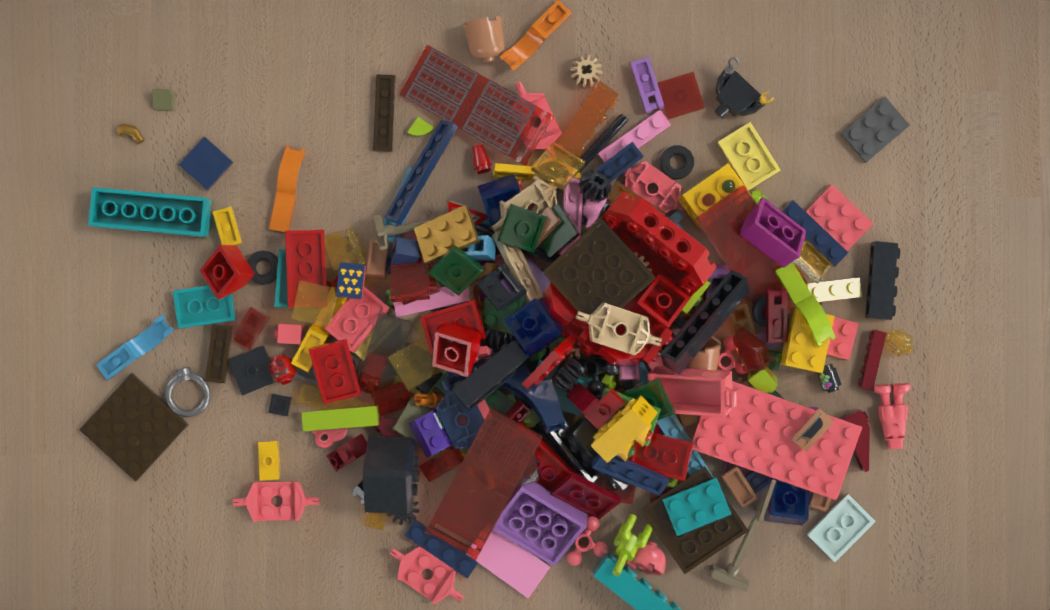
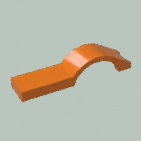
(536, 35)
(286, 189)

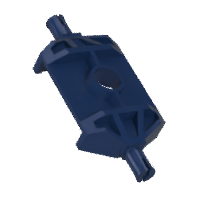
(449, 410)

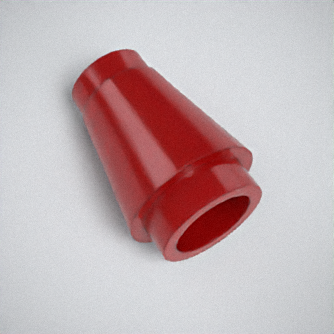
(481, 160)

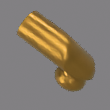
(130, 130)

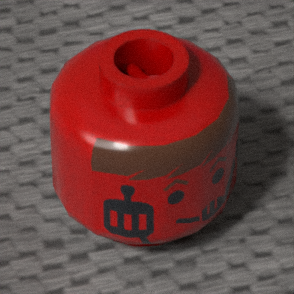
(282, 370)

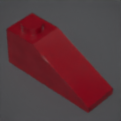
(581, 398)
(862, 447)

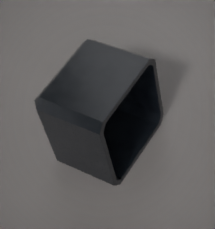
(390, 475)

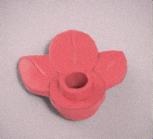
(334, 435)

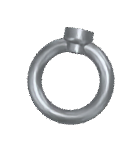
(186, 374)

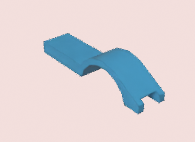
(135, 348)

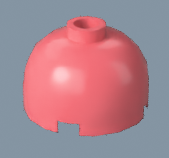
(649, 559)

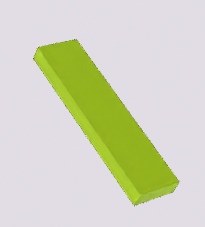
(340, 418)

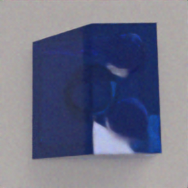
(496, 191)
(532, 327)
(788, 504)

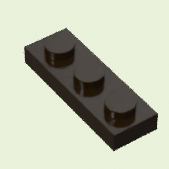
(218, 353)

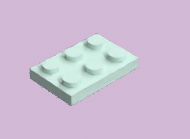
(841, 527)

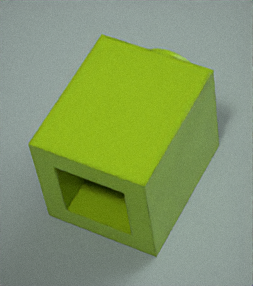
(763, 380)

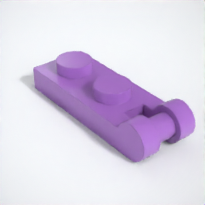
(647, 84)

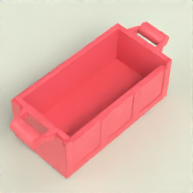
(698, 390)

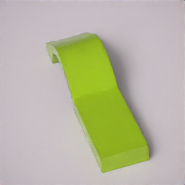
(806, 303)

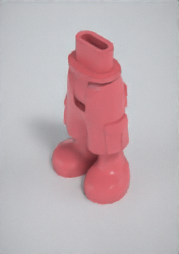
(893, 416)

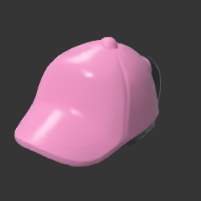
(593, 211)

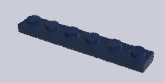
(421, 172)

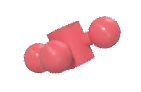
(729, 346)
(599, 549)

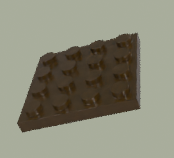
(598, 271)
(134, 427)
(698, 544)

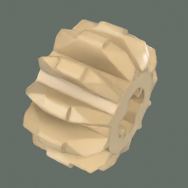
(587, 77)

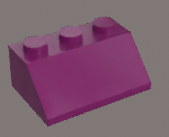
(773, 233)

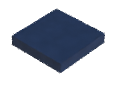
(206, 163)

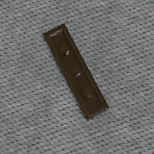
(384, 113)

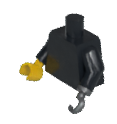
(737, 94)

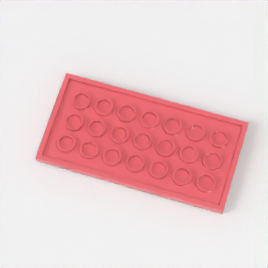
(760, 436)

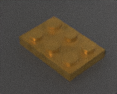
(445, 231)

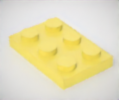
(748, 156)

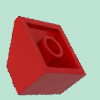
(226, 271)
(663, 300)
(455, 348)

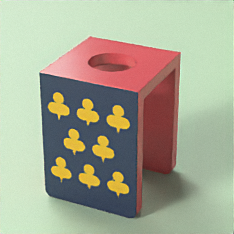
(351, 280)

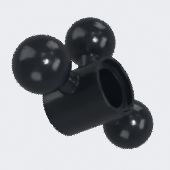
(596, 368)

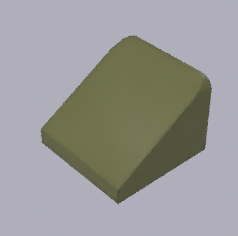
(163, 99)

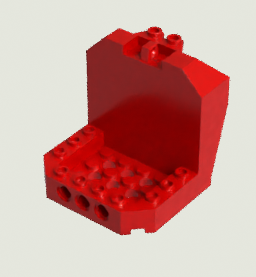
(666, 249)

